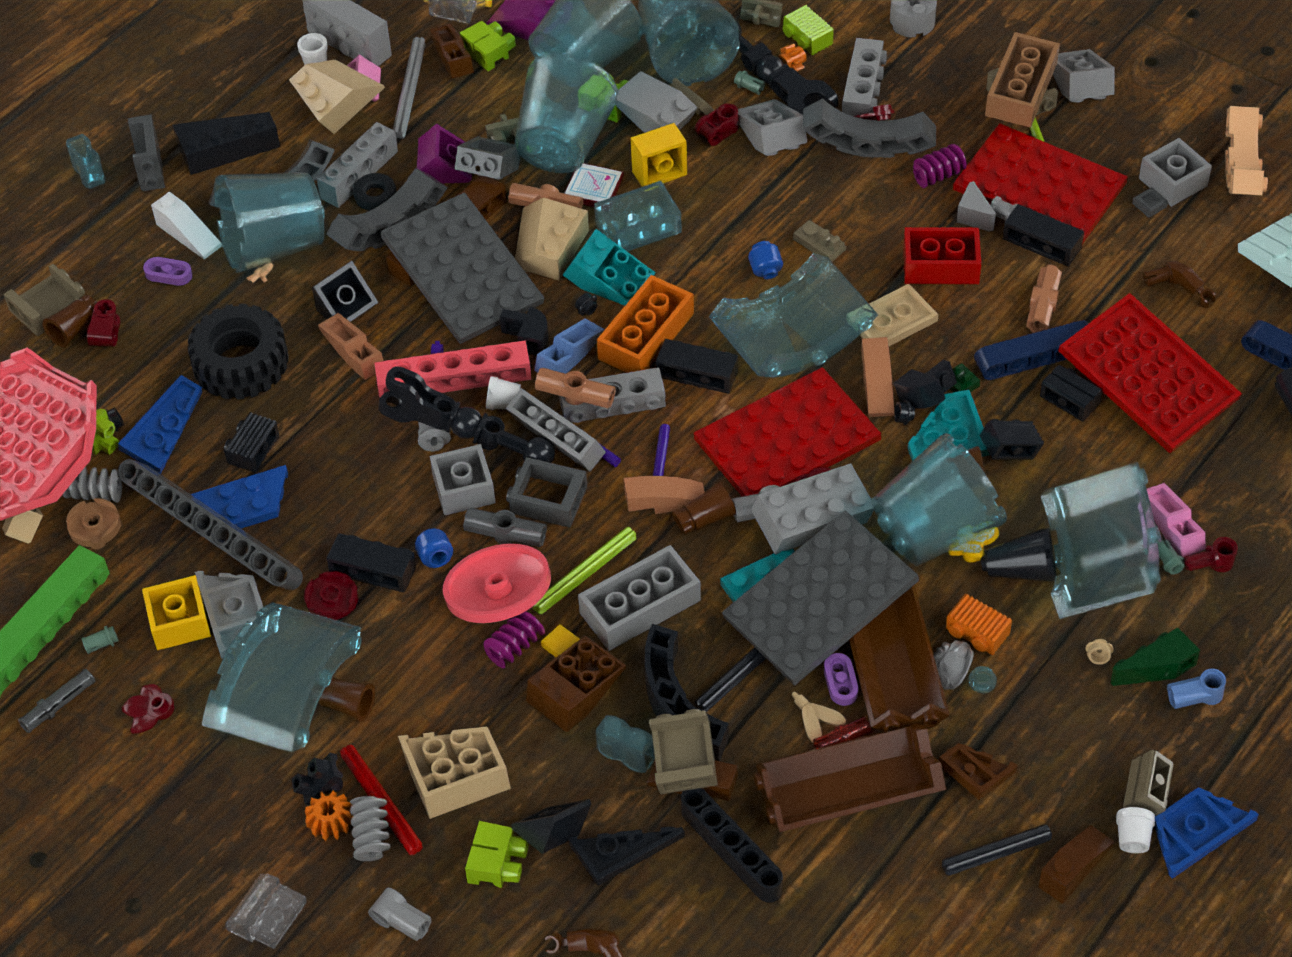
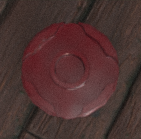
(331, 595)

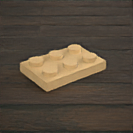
(900, 315)

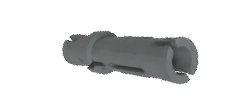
(46, 708)

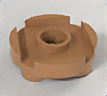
(96, 535)

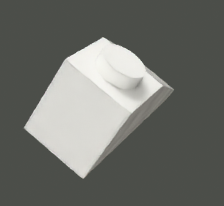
(184, 225)

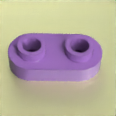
(167, 271)
(841, 681)

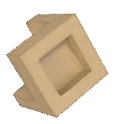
(23, 525)

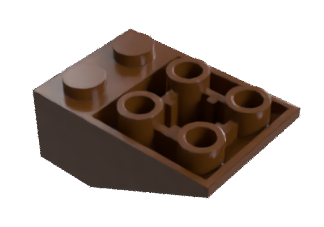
(573, 683)

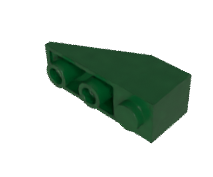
(1162, 660)

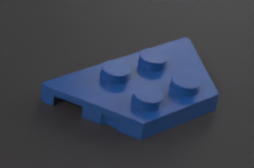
(249, 498)
(1197, 827)

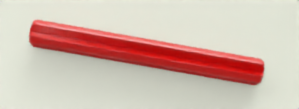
(374, 788)

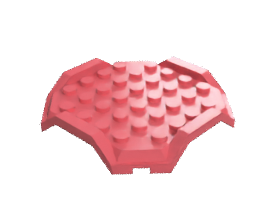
(43, 431)

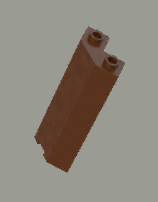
(899, 668)
(849, 777)

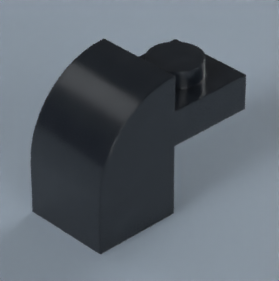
(528, 327)
(926, 388)

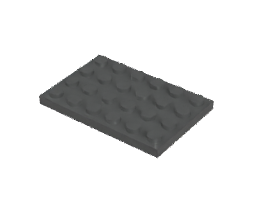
(461, 267)
(820, 597)

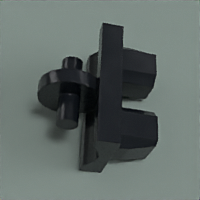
(321, 777)

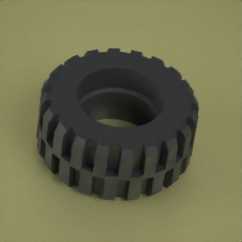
(243, 374)

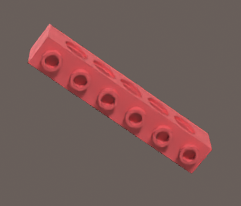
(463, 367)

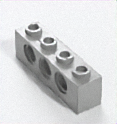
(863, 77)
(361, 158)
(634, 393)
(556, 429)

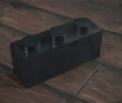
(1043, 235)
(697, 366)
(372, 562)

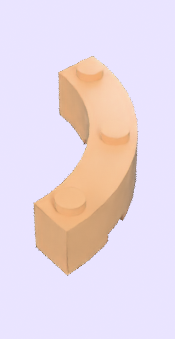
(1242, 162)

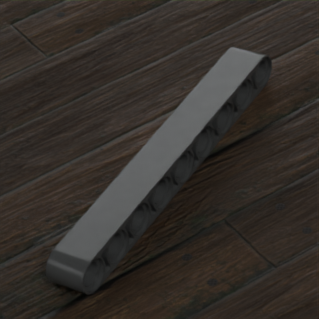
(218, 528)

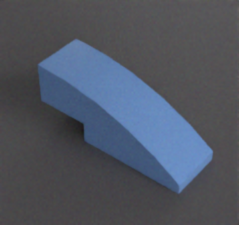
(569, 347)

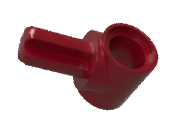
(1218, 556)

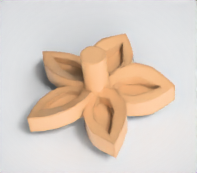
(261, 272)

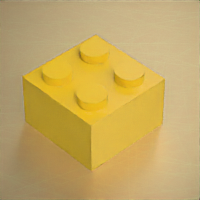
(659, 155)
(176, 612)

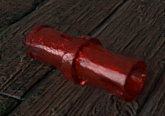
(844, 733)

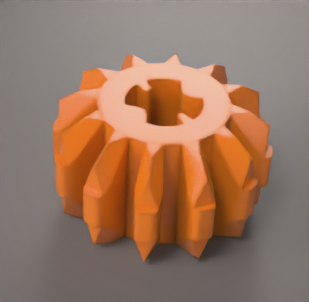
(328, 815)

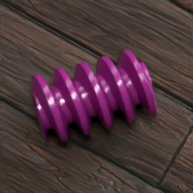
(939, 164)
(512, 636)

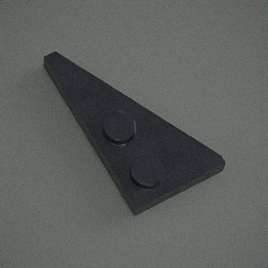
(617, 852)

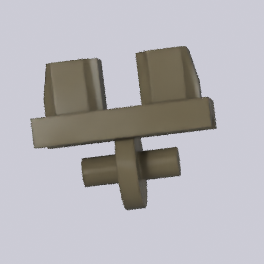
(762, 12)
(502, 131)

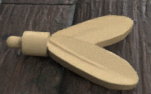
(814, 713)

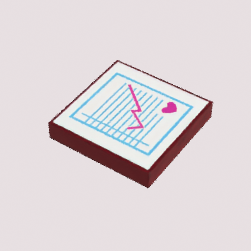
(594, 183)

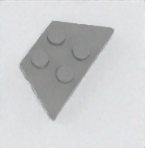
(229, 604)

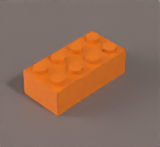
(640, 328)

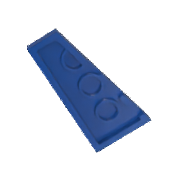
(160, 428)

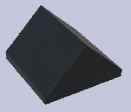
(343, 293)
(553, 824)

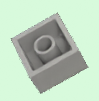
(1175, 171)
(462, 479)

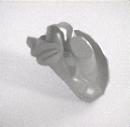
(953, 663)

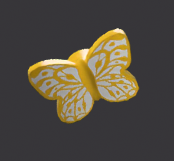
(973, 550)

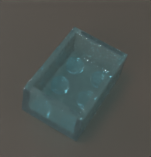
(639, 216)

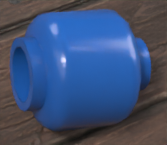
(765, 260)
(433, 548)

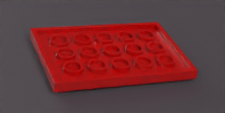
(1042, 178)
(1150, 372)
(787, 434)

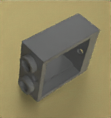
(492, 156)
(542, 510)

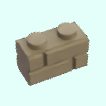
(1149, 782)

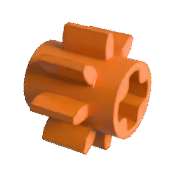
(793, 56)

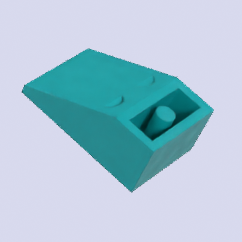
(607, 270)

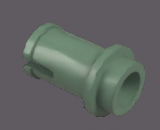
(749, 82)
(1172, 562)
(100, 639)

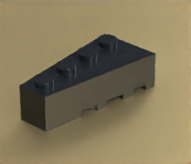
(225, 140)

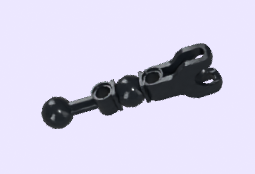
(782, 79)
(423, 404)

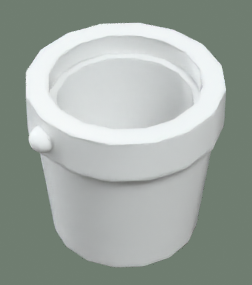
(313, 48)
(500, 393)
(1135, 829)

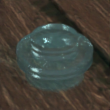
(982, 679)

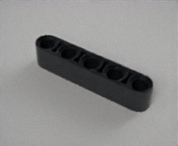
(735, 855)

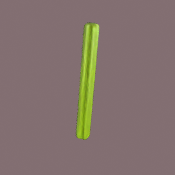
(585, 569)

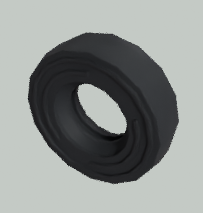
(370, 181)

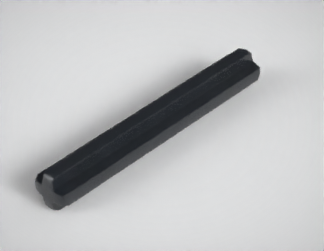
(729, 680)
(996, 849)

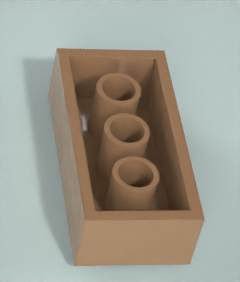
(1022, 79)

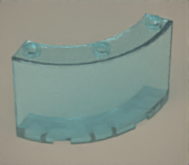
(796, 323)
(1103, 539)
(278, 675)

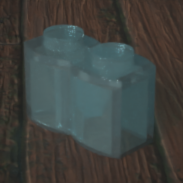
(85, 161)
(625, 743)

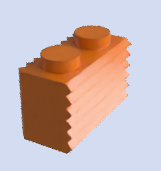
(978, 624)

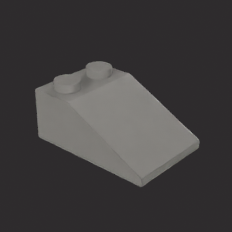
(1084, 75)
(654, 103)
(772, 127)

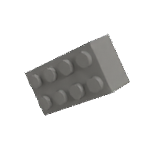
(349, 28)
(803, 508)
(639, 597)

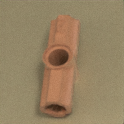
(526, 195)
(1044, 298)
(575, 388)

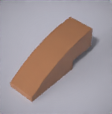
(351, 345)
(877, 376)
(660, 492)

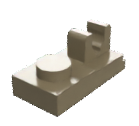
(702, 105)
(819, 240)

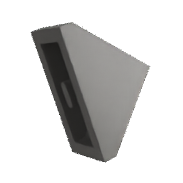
(975, 209)

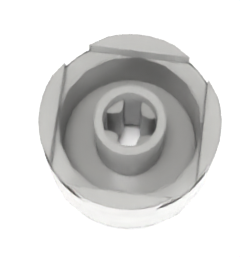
(913, 16)

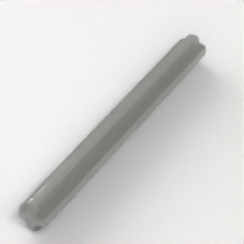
(409, 87)

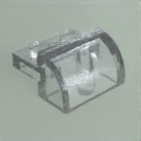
(266, 911)

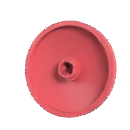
(497, 583)

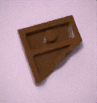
(975, 769)

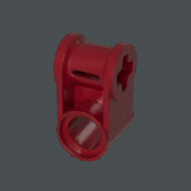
(720, 124)
(104, 325)

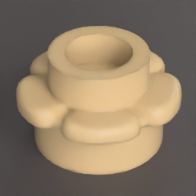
(1099, 651)

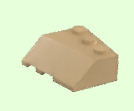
(334, 91)
(550, 237)
(455, 768)

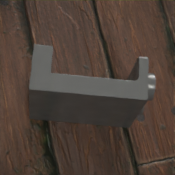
(148, 154)

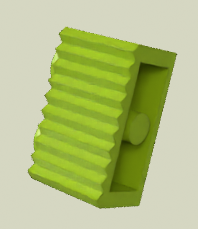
(808, 30)

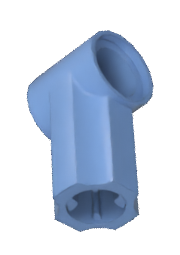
(1196, 689)

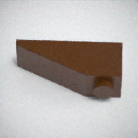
(1074, 863)

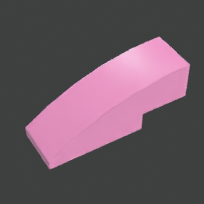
(1175, 521)

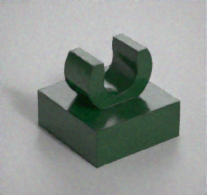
(965, 379)

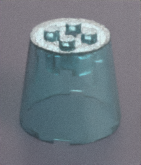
(588, 30)
(689, 38)
(563, 111)
(267, 216)
(937, 503)

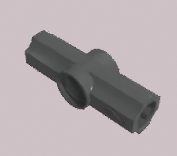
(505, 527)

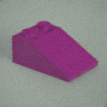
(520, 16)

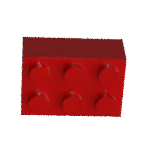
(942, 255)

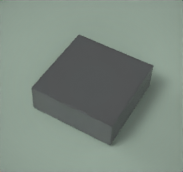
(1150, 202)

